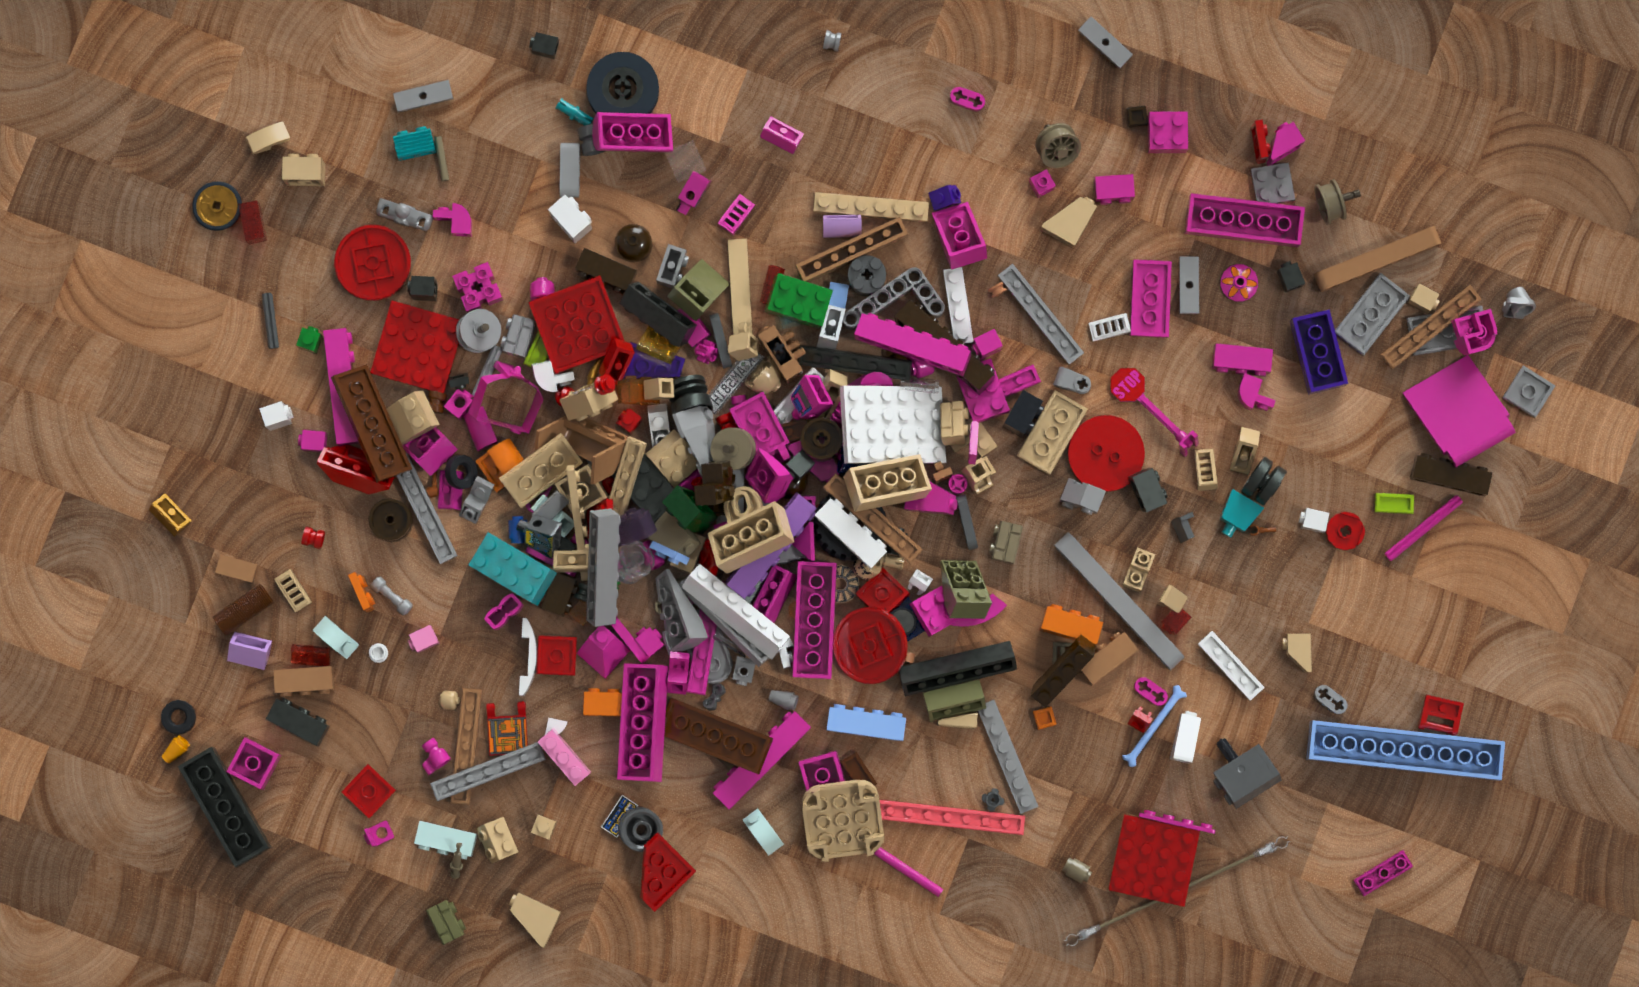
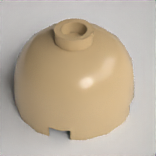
(765, 377)

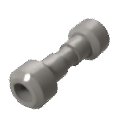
(379, 585)

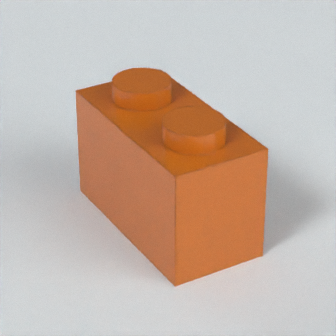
(602, 703)

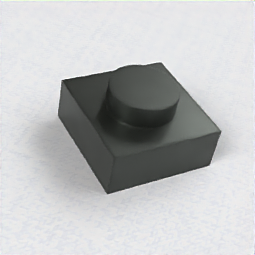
(459, 381)

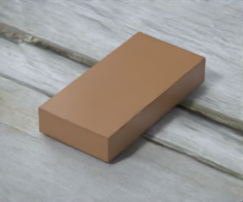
(236, 568)

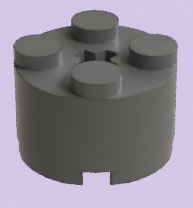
(873, 267)

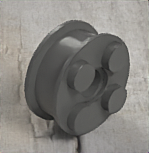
(634, 818)

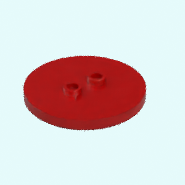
(372, 262)
(1106, 452)
(870, 645)

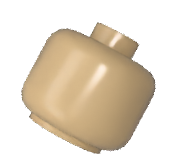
(449, 700)

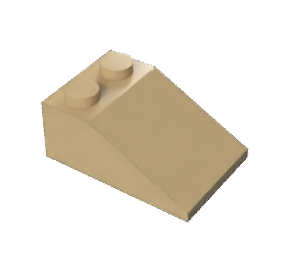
(412, 416)

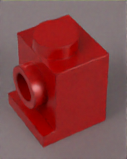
(629, 421)

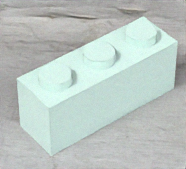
(444, 839)

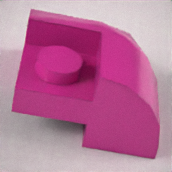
(1475, 332)

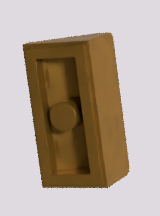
(169, 515)

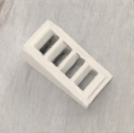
(1118, 332)

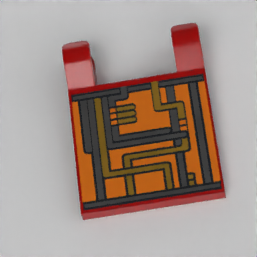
(506, 732)

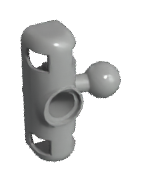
(404, 214)

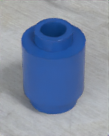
(515, 535)

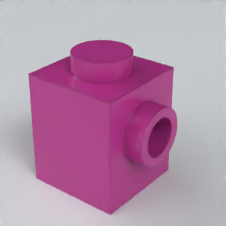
(649, 641)

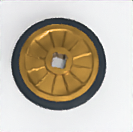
(204, 204)

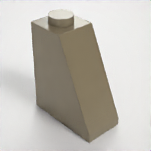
(673, 536)

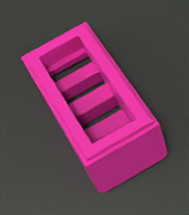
(732, 230)

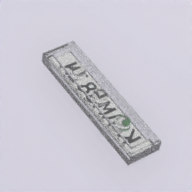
(733, 381)

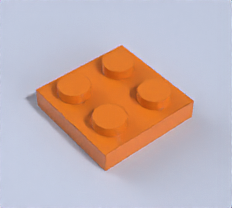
(359, 584)

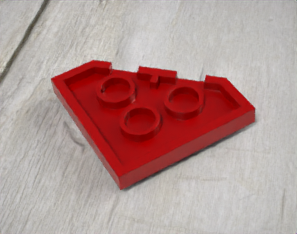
(662, 872)

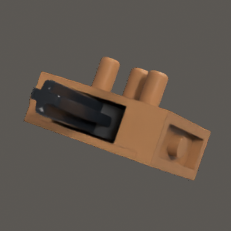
(781, 353)

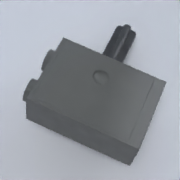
(1244, 775)

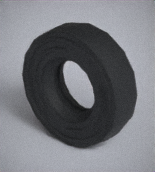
(471, 471)
(178, 705)

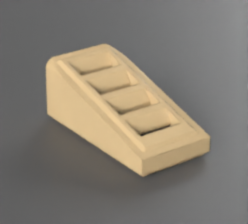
(1208, 485)
(284, 576)
(961, 721)

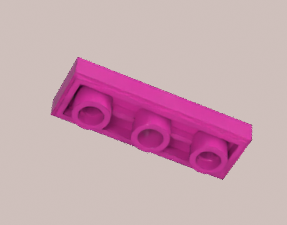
(1372, 878)

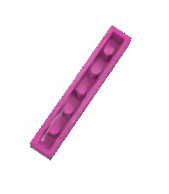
(913, 344)
(339, 360)
(742, 780)

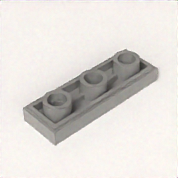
(1096, 34)
(435, 93)
(1188, 274)

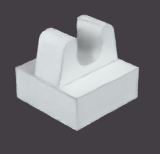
(919, 580)

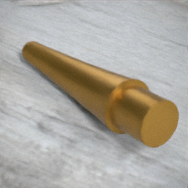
(593, 371)

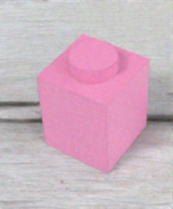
(423, 639)

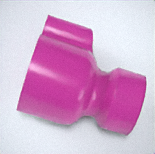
(437, 756)

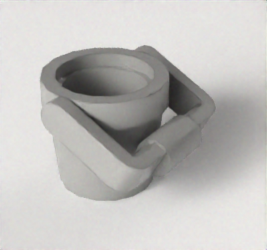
(1519, 302)

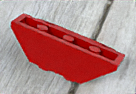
(350, 468)

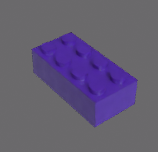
(1318, 352)

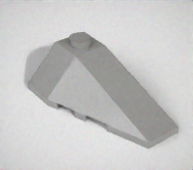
(699, 430)
(681, 621)

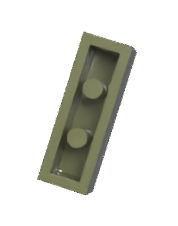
(954, 700)

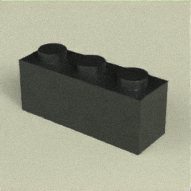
(298, 721)

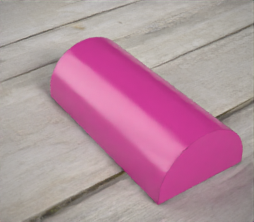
(632, 132)

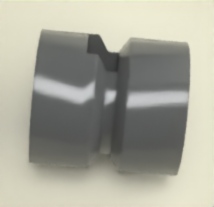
(587, 146)

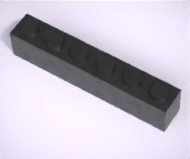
(957, 668)

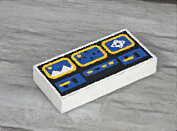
(612, 821)

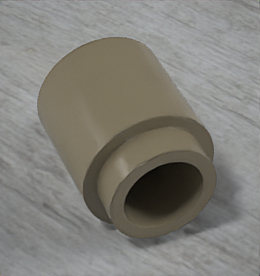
(1077, 870)

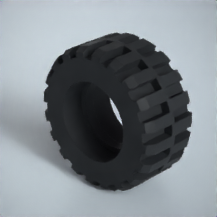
(830, 542)

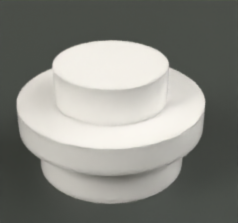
(378, 653)

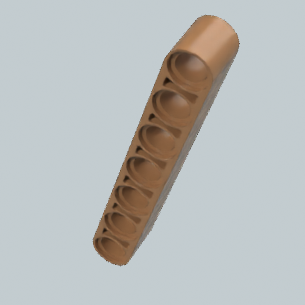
(1377, 259)

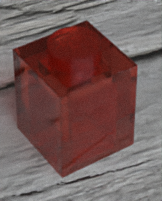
(1175, 621)

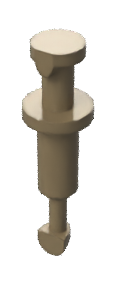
(456, 865)

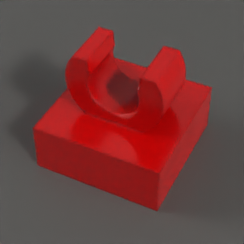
(1140, 720)

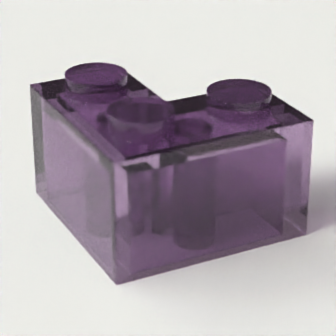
(635, 526)

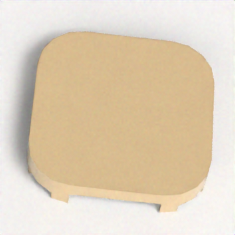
(842, 819)

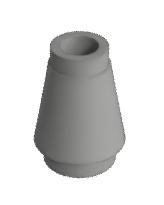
(784, 699)

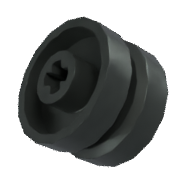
(1264, 481)

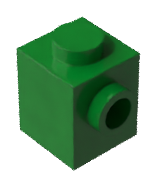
(309, 339)

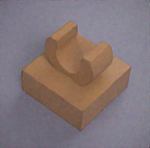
(942, 474)

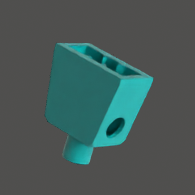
(1238, 513)

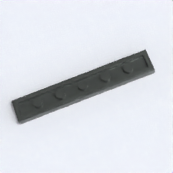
(855, 362)

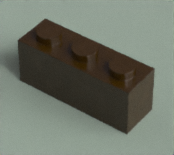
(612, 272)

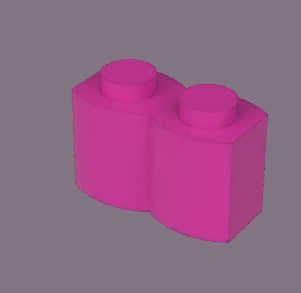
(499, 615)

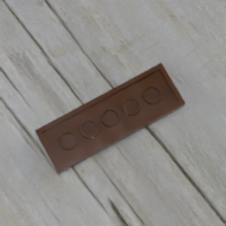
(371, 423)
(716, 736)

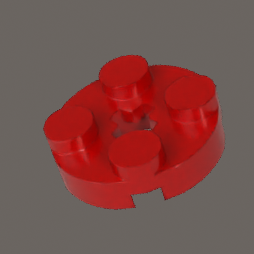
(1354, 525)

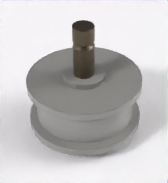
(478, 331)

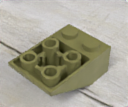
(698, 289)
(964, 590)

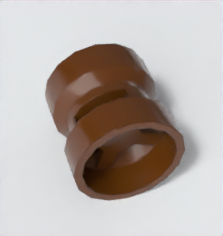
(436, 401)

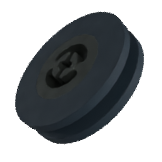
(622, 66)

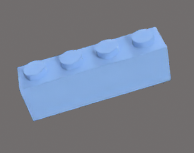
(866, 723)

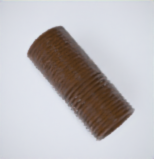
(246, 606)

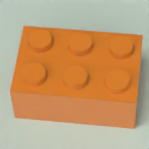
(1070, 624)

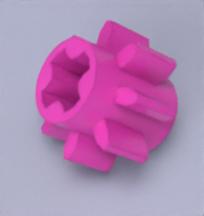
(706, 351)

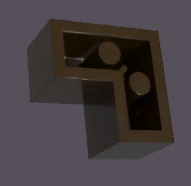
(716, 484)

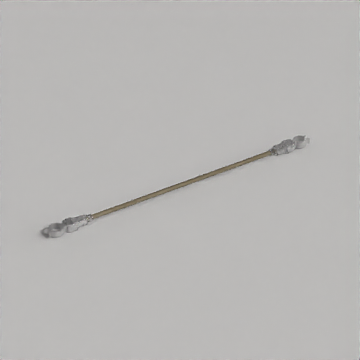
(1268, 848)

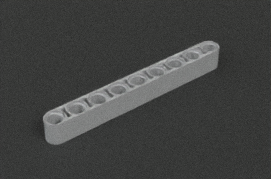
(1119, 601)

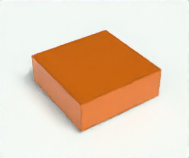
(1044, 718)

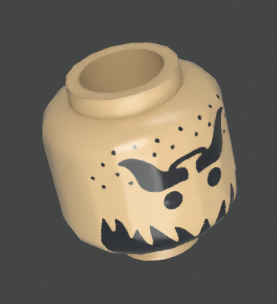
(864, 572)

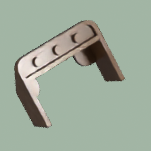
(590, 441)

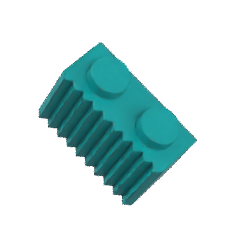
(414, 144)

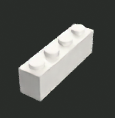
(850, 533)

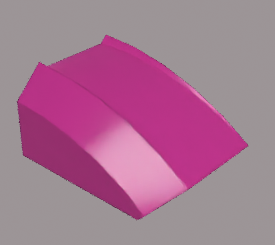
(768, 477)

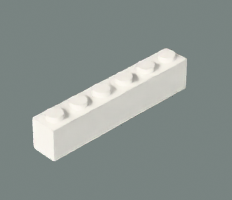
(735, 611)

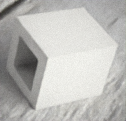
(1314, 520)

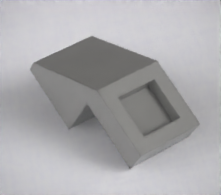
(476, 500)

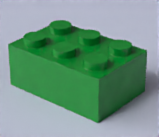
(798, 301)

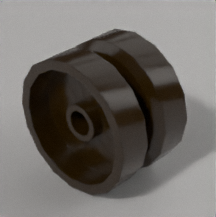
(821, 428)
(380, 524)

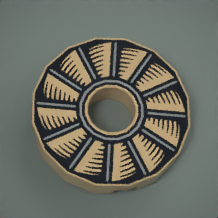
(852, 584)

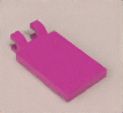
(761, 422)

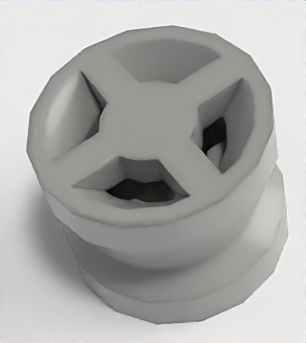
(832, 40)

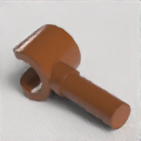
(433, 490)
(1262, 530)

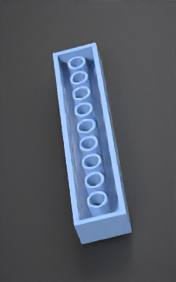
(1405, 750)

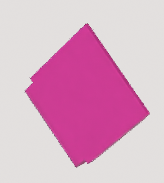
(1460, 411)

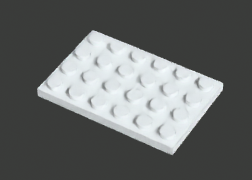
(890, 424)

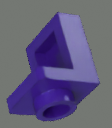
(945, 197)

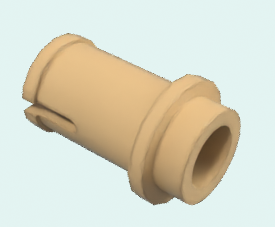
(890, 561)

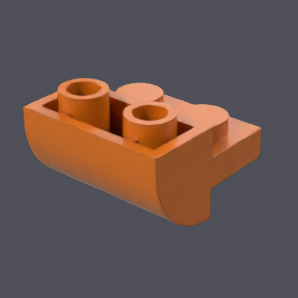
(499, 461)

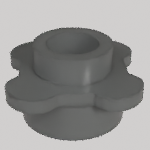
(993, 794)

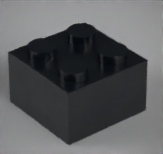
(1021, 416)

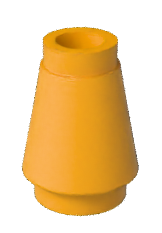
(176, 748)

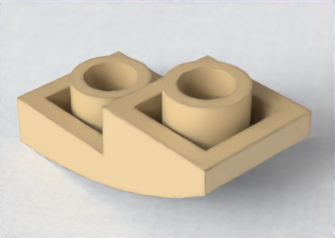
(267, 137)
(1138, 570)

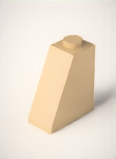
(1070, 221)
(535, 917)

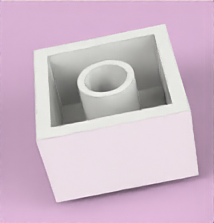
(570, 219)

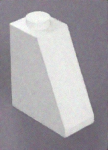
(1185, 737)

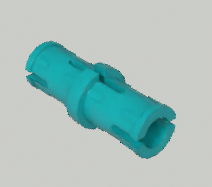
(574, 112)

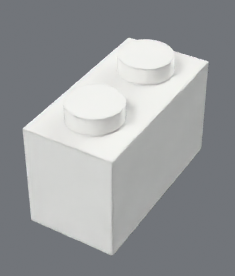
(276, 415)

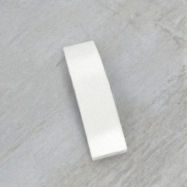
(526, 681)

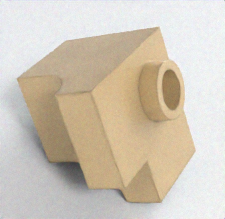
(979, 475)

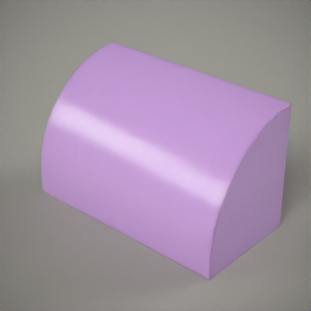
(842, 226)
(249, 650)

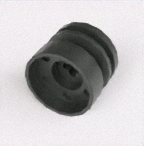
(690, 393)

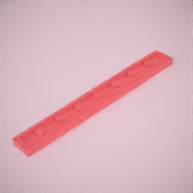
(952, 817)

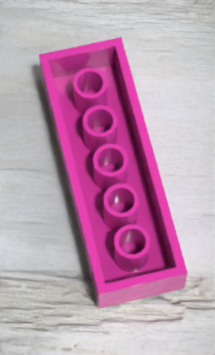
(1244, 220)
(814, 620)
(642, 722)

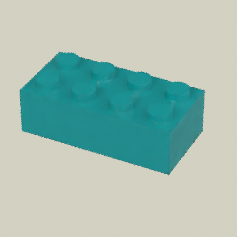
(512, 569)

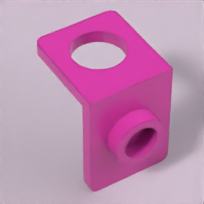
(372, 838)

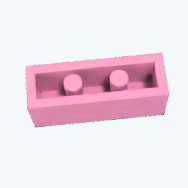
(564, 756)

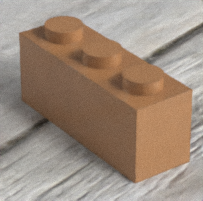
(1109, 657)
(304, 681)

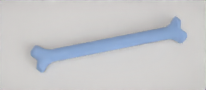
(1131, 757)

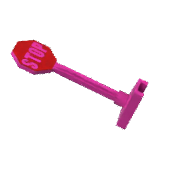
(1129, 386)

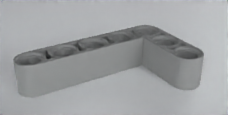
(893, 296)

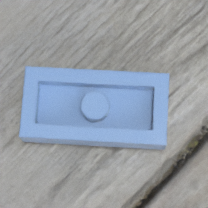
(674, 556)

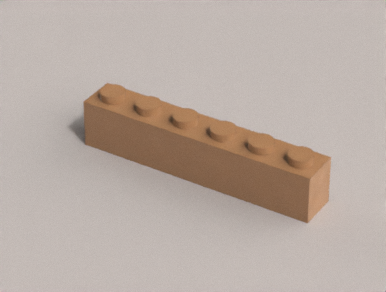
(850, 250)

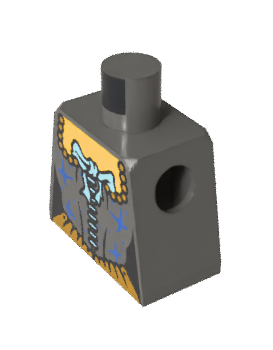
(541, 534)

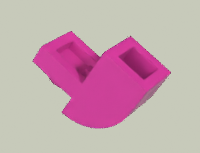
(460, 219)
(1248, 394)
(678, 672)

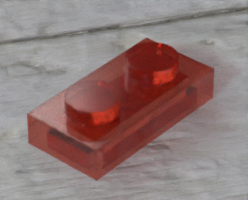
(310, 655)

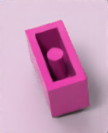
(1114, 188)
(986, 344)

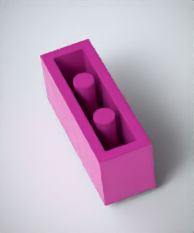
(1242, 359)
(774, 592)

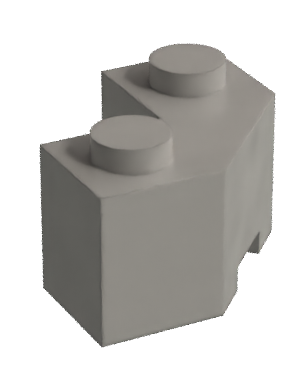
(1083, 496)

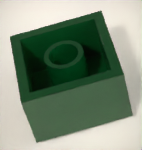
(689, 515)

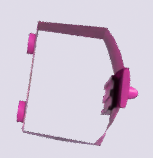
(506, 371)

